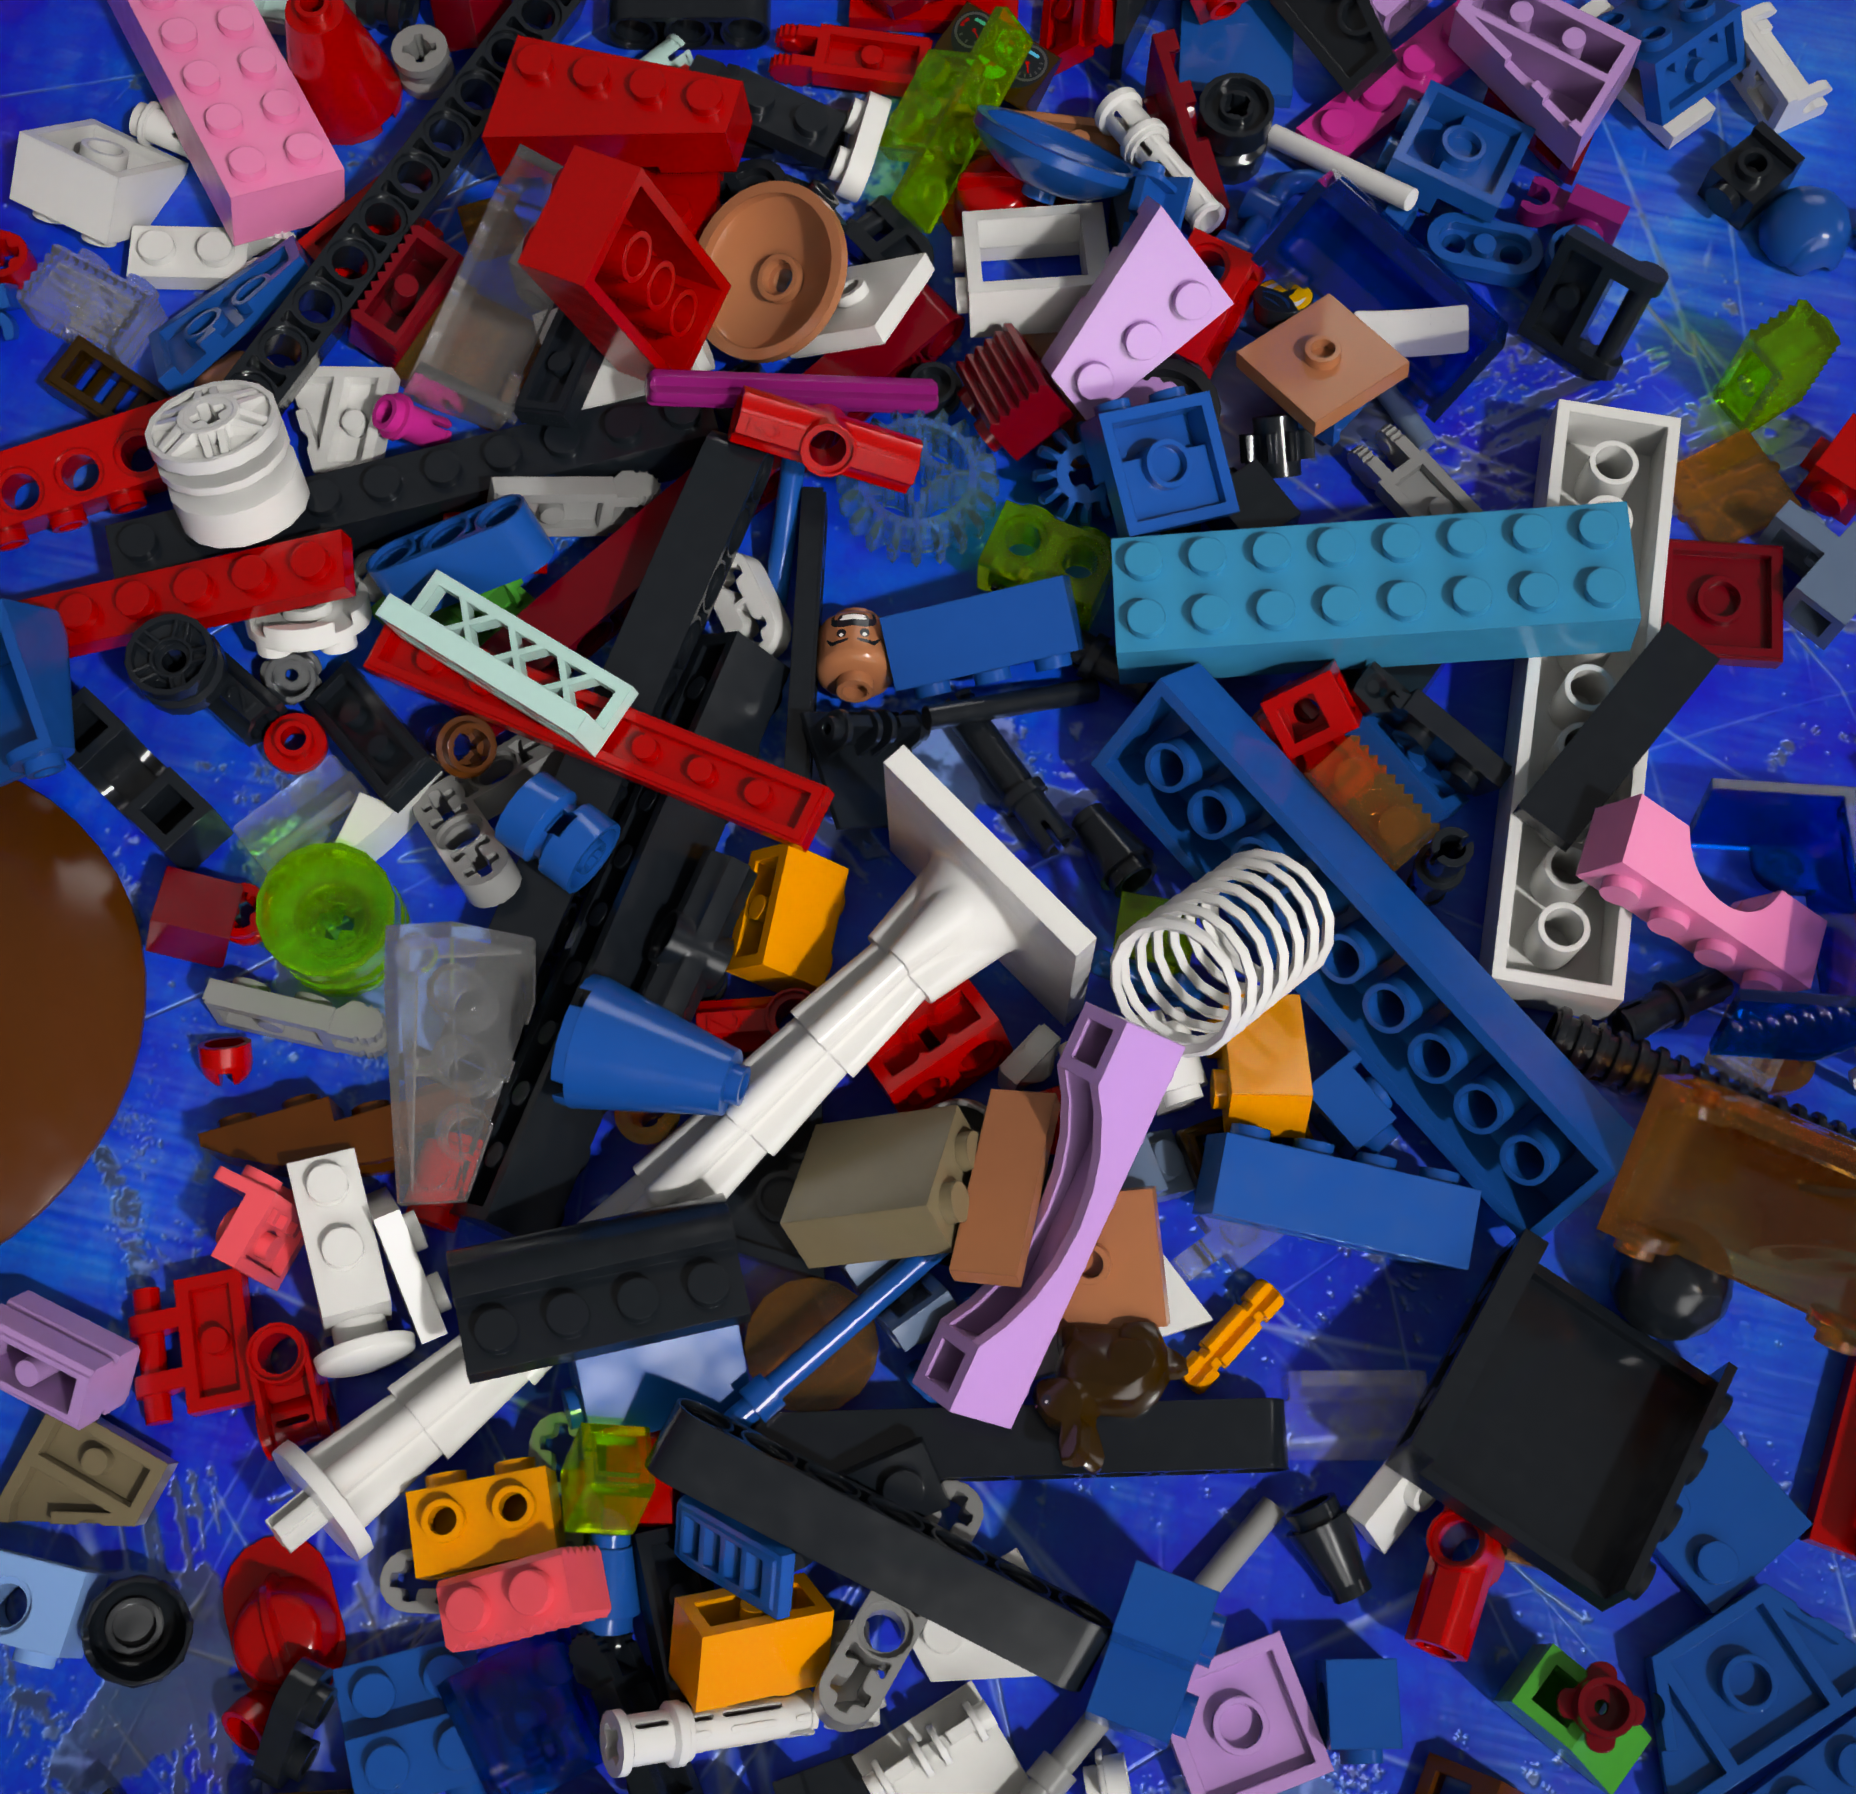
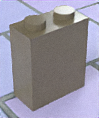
(882, 1187)

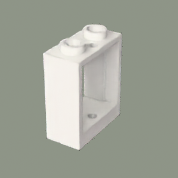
(1025, 233)

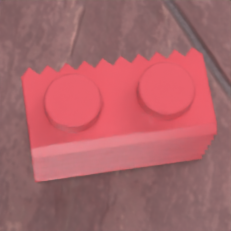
(523, 1598)

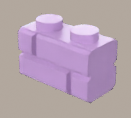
(62, 1361)

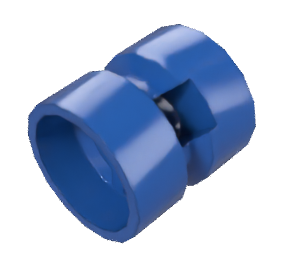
(549, 826)

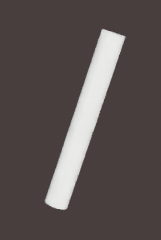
(1325, 159)

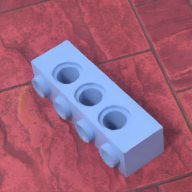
(54, 1611)

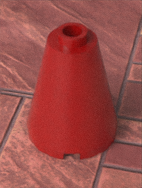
(340, 70)

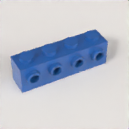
(1337, 1200)

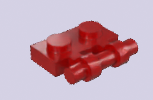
(213, 1331)

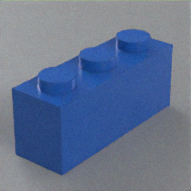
(983, 636)

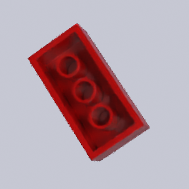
(623, 265)

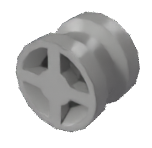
(433, 75)

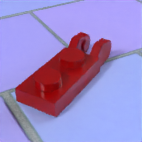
(847, 58)

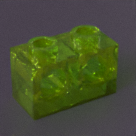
(1056, 547)

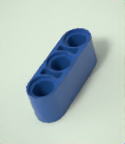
(475, 548)

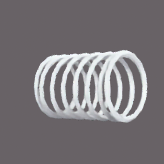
(1225, 948)

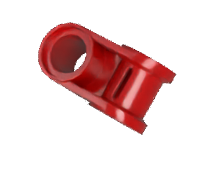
(289, 1395)

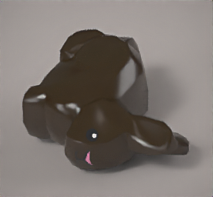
(1103, 1376)

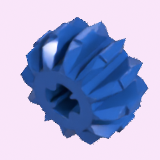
(1061, 485)

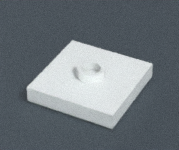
(872, 304)

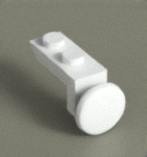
(345, 1267)

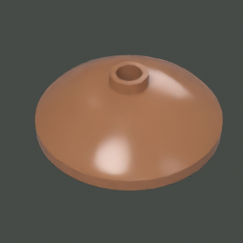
(759, 245)

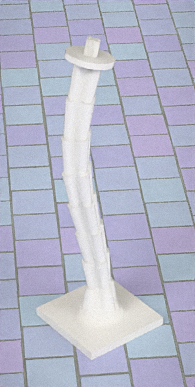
(953, 920)

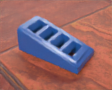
(733, 1557)

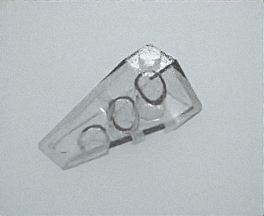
(451, 1030)

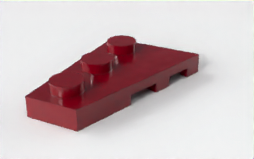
(1174, 106)

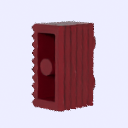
(403, 296)
(1011, 394)

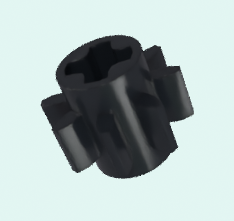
(1277, 445)

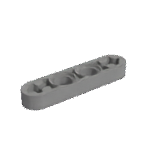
(911, 1624)

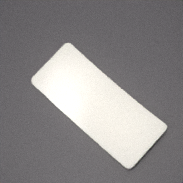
(1422, 330)

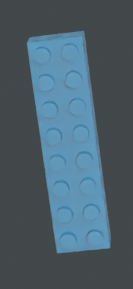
(1376, 592)

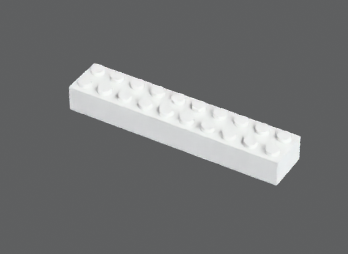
(1543, 927)

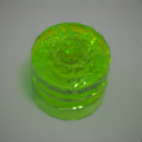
(317, 890)

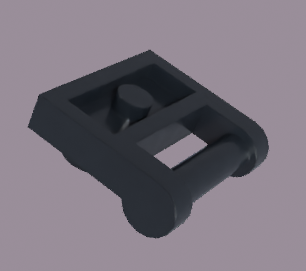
(1573, 294)

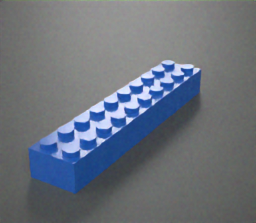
(1396, 978)

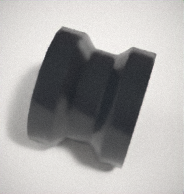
(389, 13)

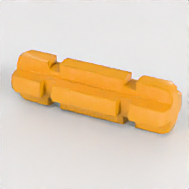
(1231, 1335)

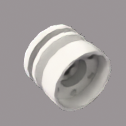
(228, 463)

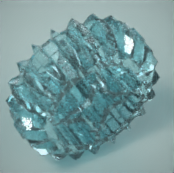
(969, 486)

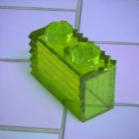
(1776, 366)

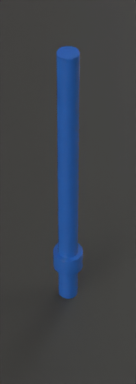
(765, 1396)

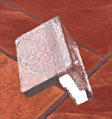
(301, 813)
(1348, 1412)

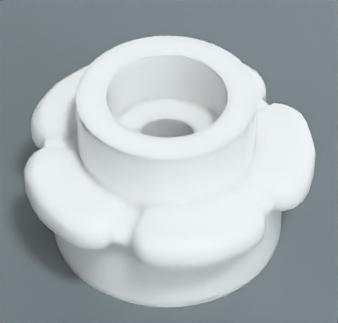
(1107, 1775)

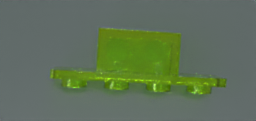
(936, 114)

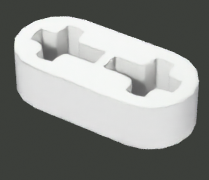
(755, 601)

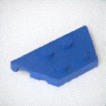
(1745, 1690)

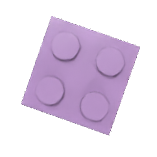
(1250, 1725)

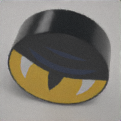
(1275, 304)

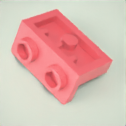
(261, 1233)

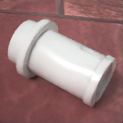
(152, 127)

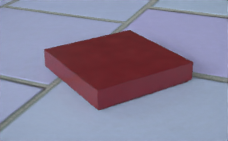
(1727, 599)

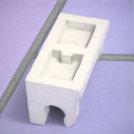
(1771, 80)

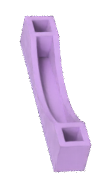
(998, 1337)

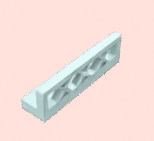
(495, 672)

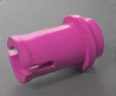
(399, 418)

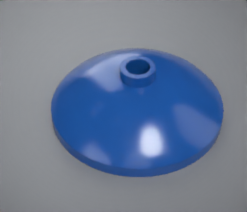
(1051, 158)

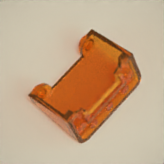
(1743, 1197)

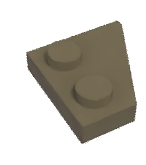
(85, 1477)

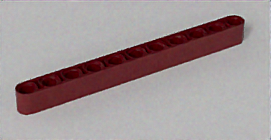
(596, 594)

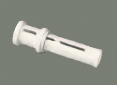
(1148, 140)
(679, 1733)

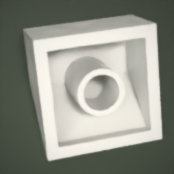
(93, 179)

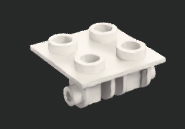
(944, 1751)

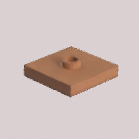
(1322, 364)
(1124, 1270)

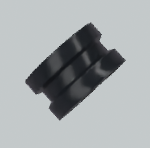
(181, 641)

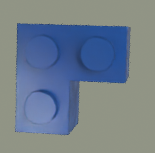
(1152, 1651)

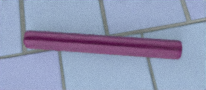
(848, 393)

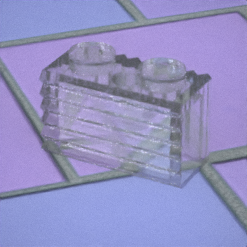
(85, 298)

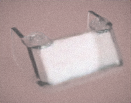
(491, 309)

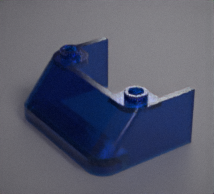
(1369, 262)
(1806, 846)

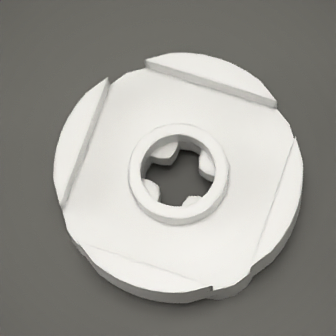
(321, 627)

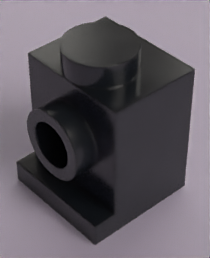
(1750, 176)

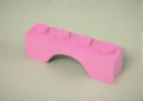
(1646, 864)

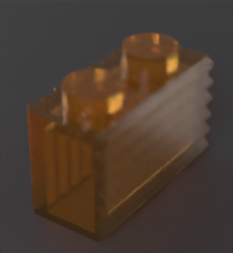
(1372, 801)

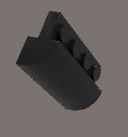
(597, 1287)

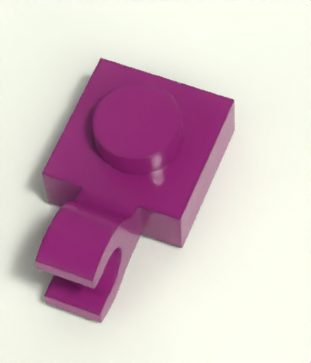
(1566, 208)

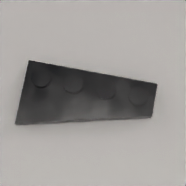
(1344, 38)

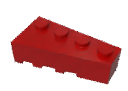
(615, 107)

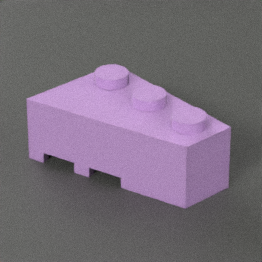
(1546, 64)
(1136, 312)

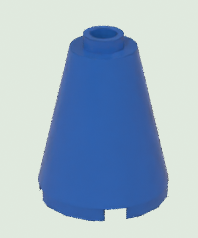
(642, 1057)

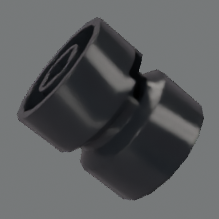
(1236, 118)

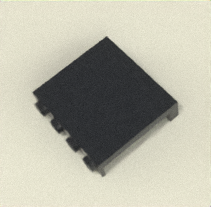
(1562, 1429)

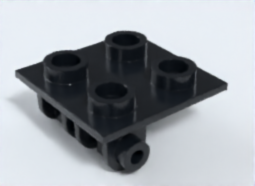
(851, 756)

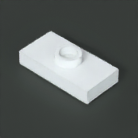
(1387, 1507)

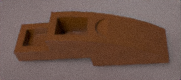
(304, 1130)

